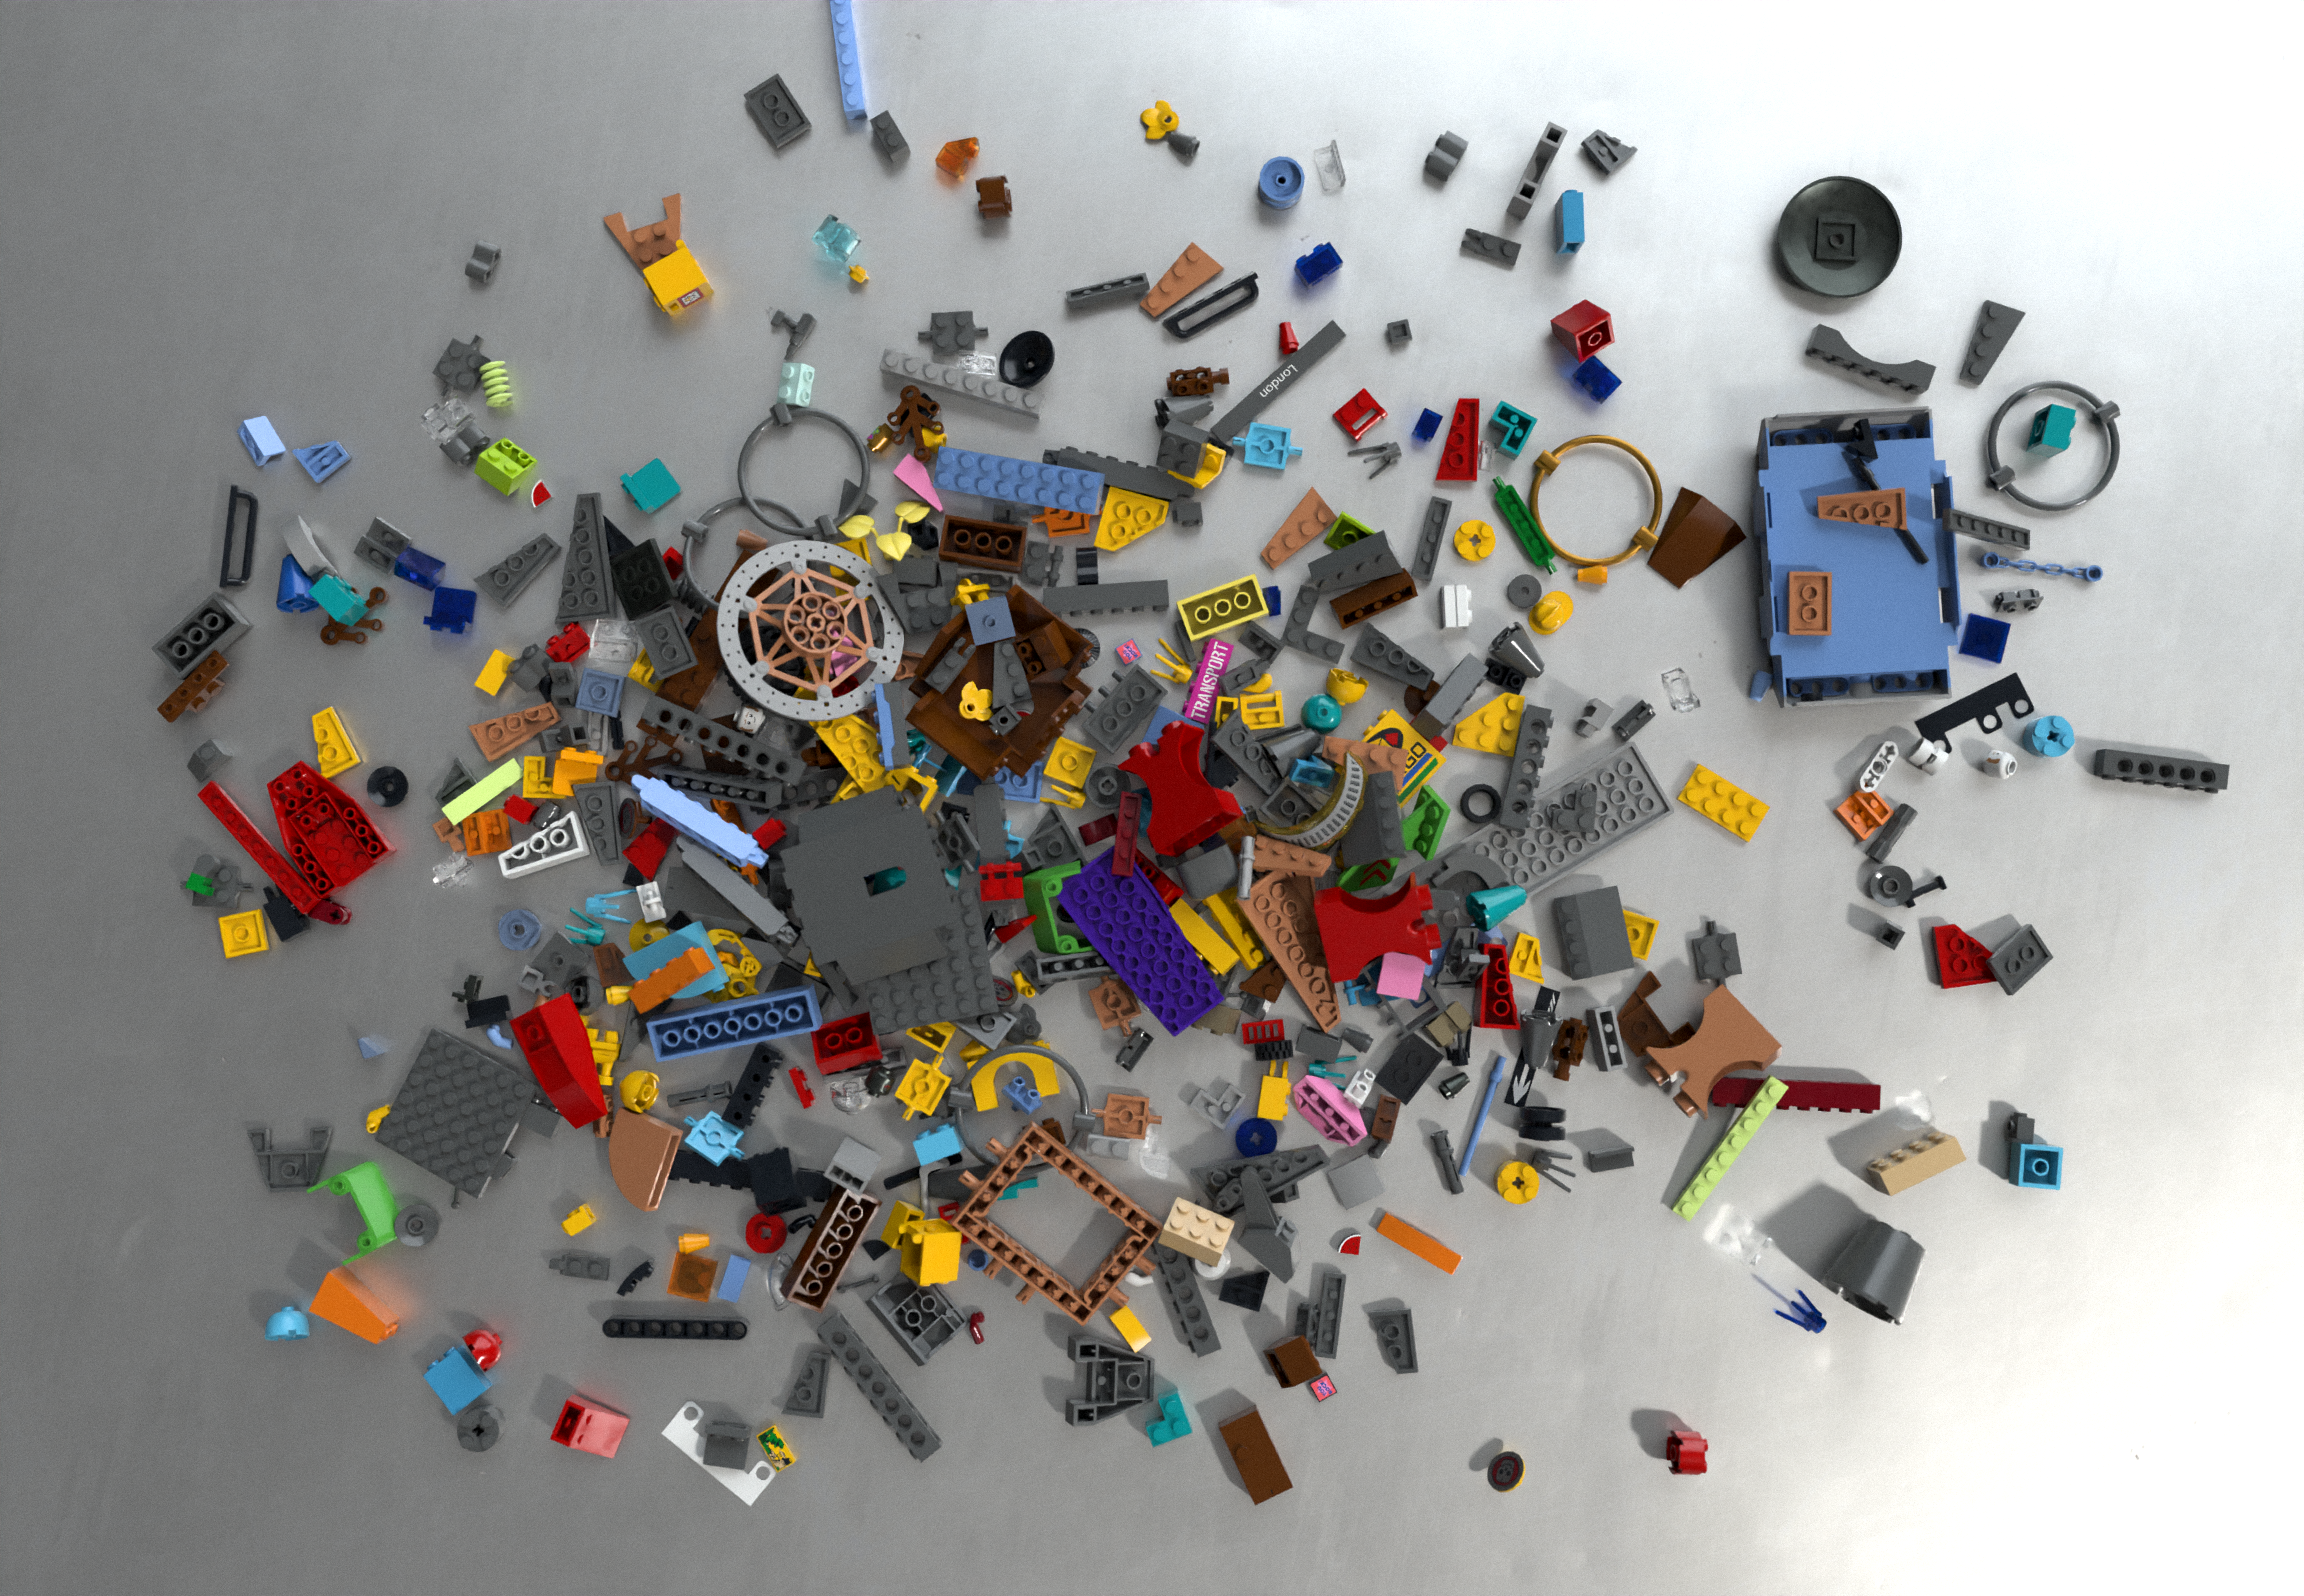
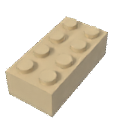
(1916, 1163)

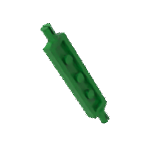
(1524, 525)

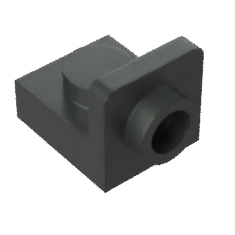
(472, 989)

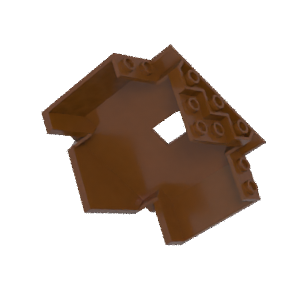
(1054, 694)

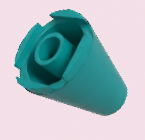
(1494, 905)

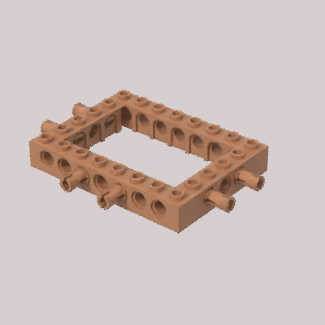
(1038, 1276)

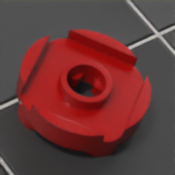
(765, 1244)

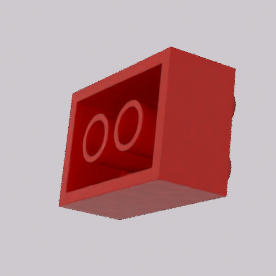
(845, 1043)

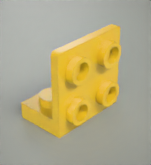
(1211, 468)

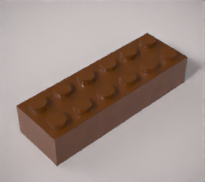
(830, 1248)

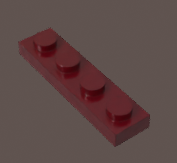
(1126, 834)

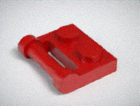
(1355, 410)

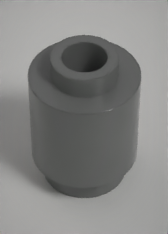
(546, 815)
(1368, 1116)

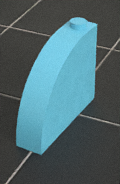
(659, 953)

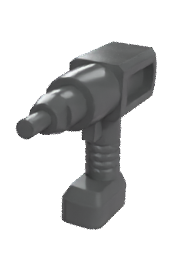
(799, 329)

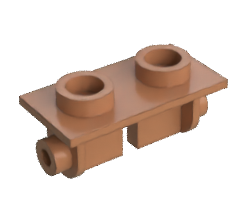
(603, 1126)

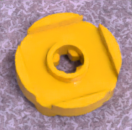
(1464, 547)

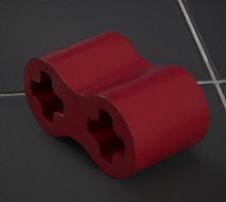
(1098, 829)

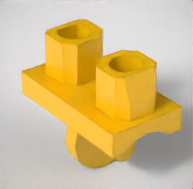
(969, 593)

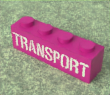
(1207, 687)

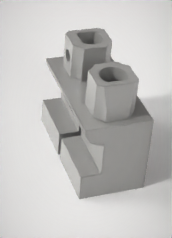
(1595, 719)

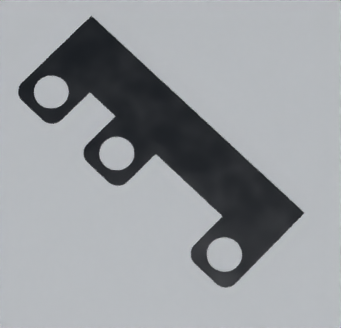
(1975, 705)

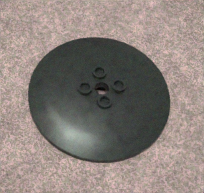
(1863, 222)

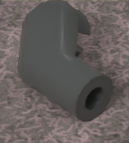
(1378, 1150)

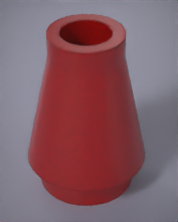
(1287, 339)

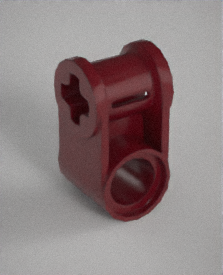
(328, 912)

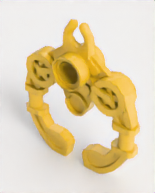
(745, 974)

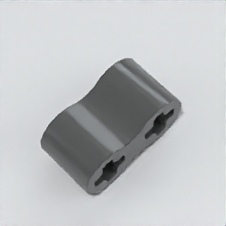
(483, 261)

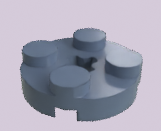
(507, 930)

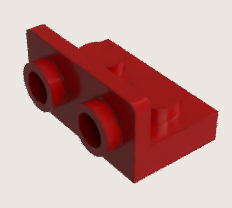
(568, 644)

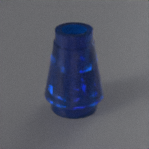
(1272, 598)

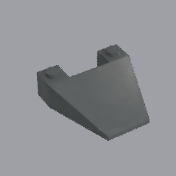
(1114, 1381)

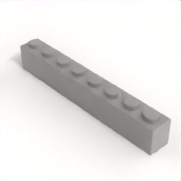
(962, 383)

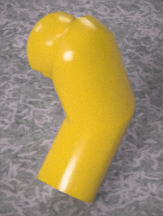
(1261, 685)

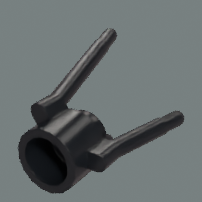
(1460, 1055)

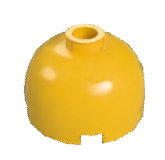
(1344, 686)
(639, 1090)

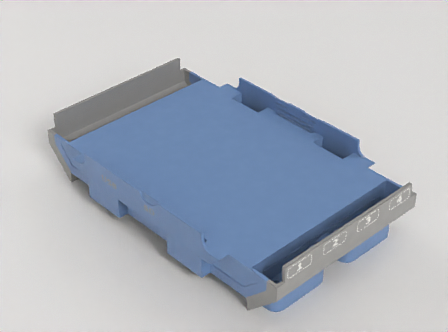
(1881, 592)

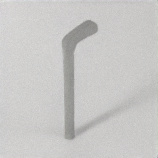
(923, 1174)

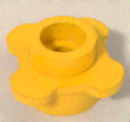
(858, 273)

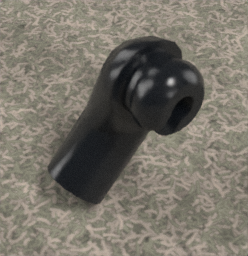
(544, 688)
(800, 1222)

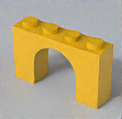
(984, 1081)

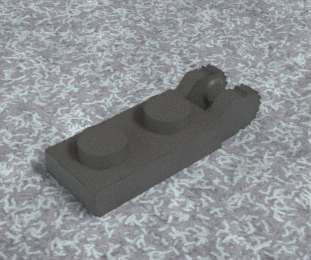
(1492, 247)
(950, 666)

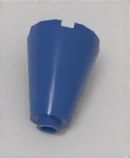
(294, 588)

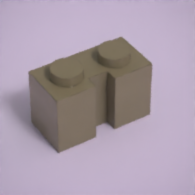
(1445, 1026)

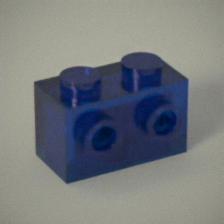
(1318, 265)
(1596, 379)
(419, 568)

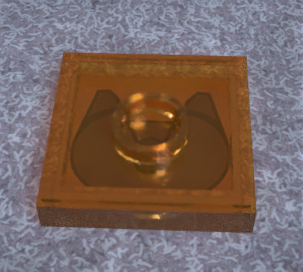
(692, 1276)

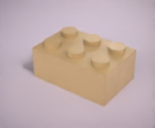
(1196, 1232)

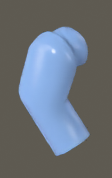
(496, 1039)

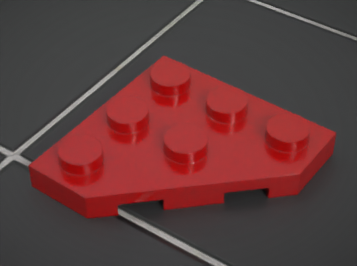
(1960, 958)

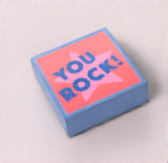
(1128, 652)

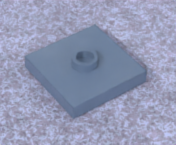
(990, 620)
(600, 692)

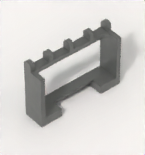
(1421, 1020)

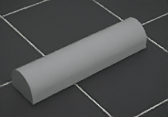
(892, 1059)

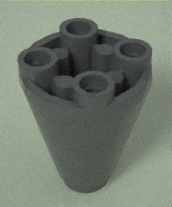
(1183, 409)

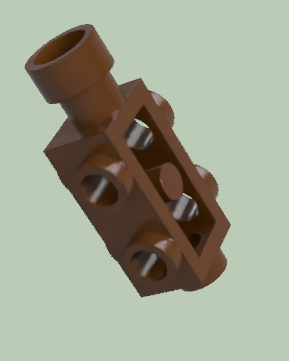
(1196, 384)
(1569, 1047)

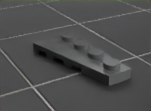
(515, 573)
(1385, 657)
(1239, 746)

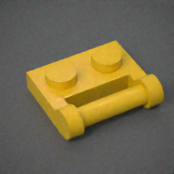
(643, 671)
(1262, 717)

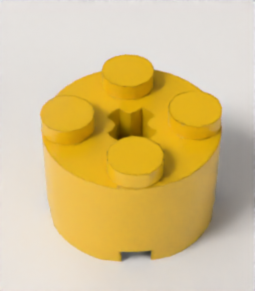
(1526, 1188)

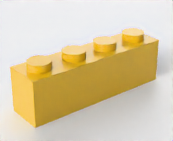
(1204, 939)

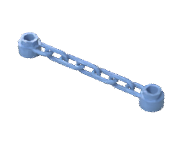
(1995, 560)

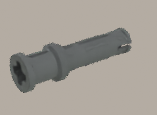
(709, 1093)
(1445, 1153)

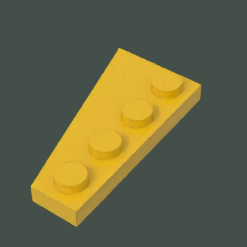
(1236, 927)

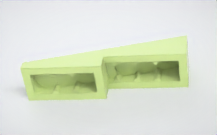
(483, 791)

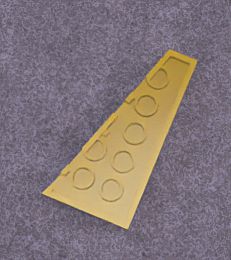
(853, 745)

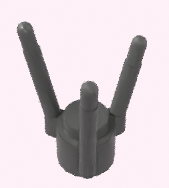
(1389, 453)
(1542, 1162)

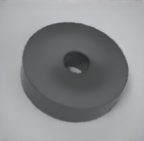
(1528, 582)

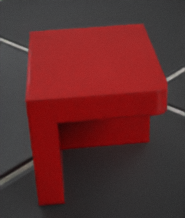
(673, 562)

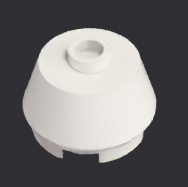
(1210, 1272)

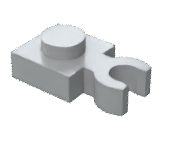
(533, 980)

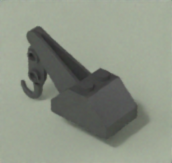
(1266, 1234)

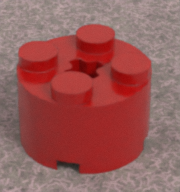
(1686, 1453)

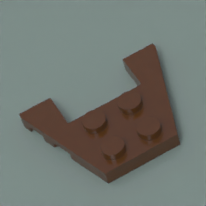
(1640, 1024)

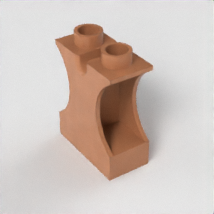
(1723, 1044)

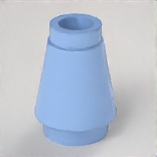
(1760, 685)

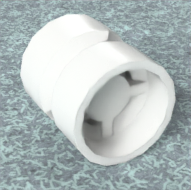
(1920, 753)

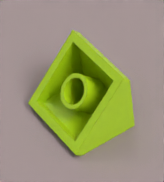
(1346, 531)

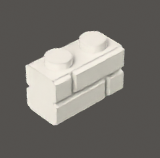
(1455, 607)

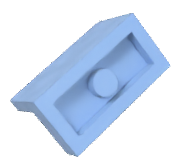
(260, 439)

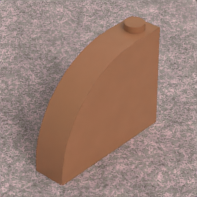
(642, 1156)

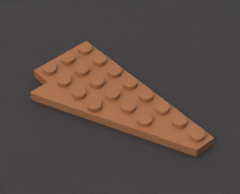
(1287, 925)

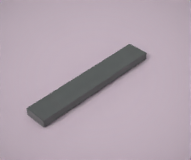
(1986, 529)

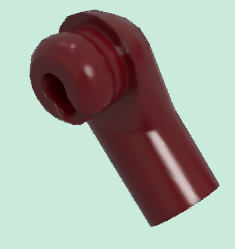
(974, 1328)

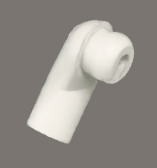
(1137, 1280)

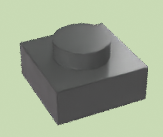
(1399, 332)

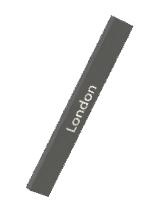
(1278, 382)

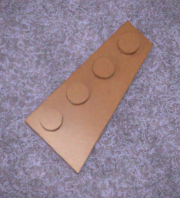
(1871, 507)
(1302, 526)
(508, 732)
(1285, 857)

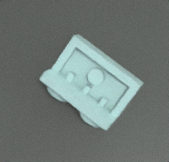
(795, 384)

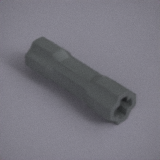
(1900, 821)

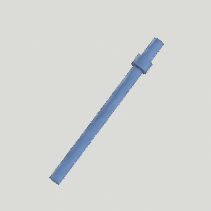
(1495, 1076)

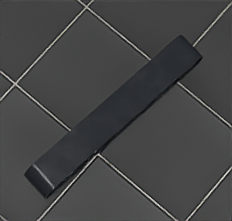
(667, 1331)

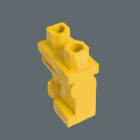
(605, 1052)

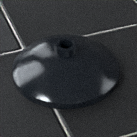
(1027, 359)

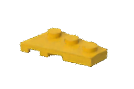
(333, 744)

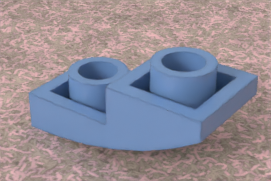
(733, 1278)

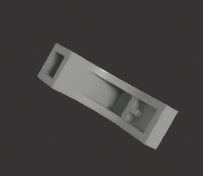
(304, 549)

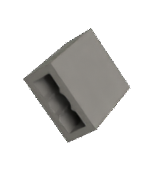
(852, 1166)

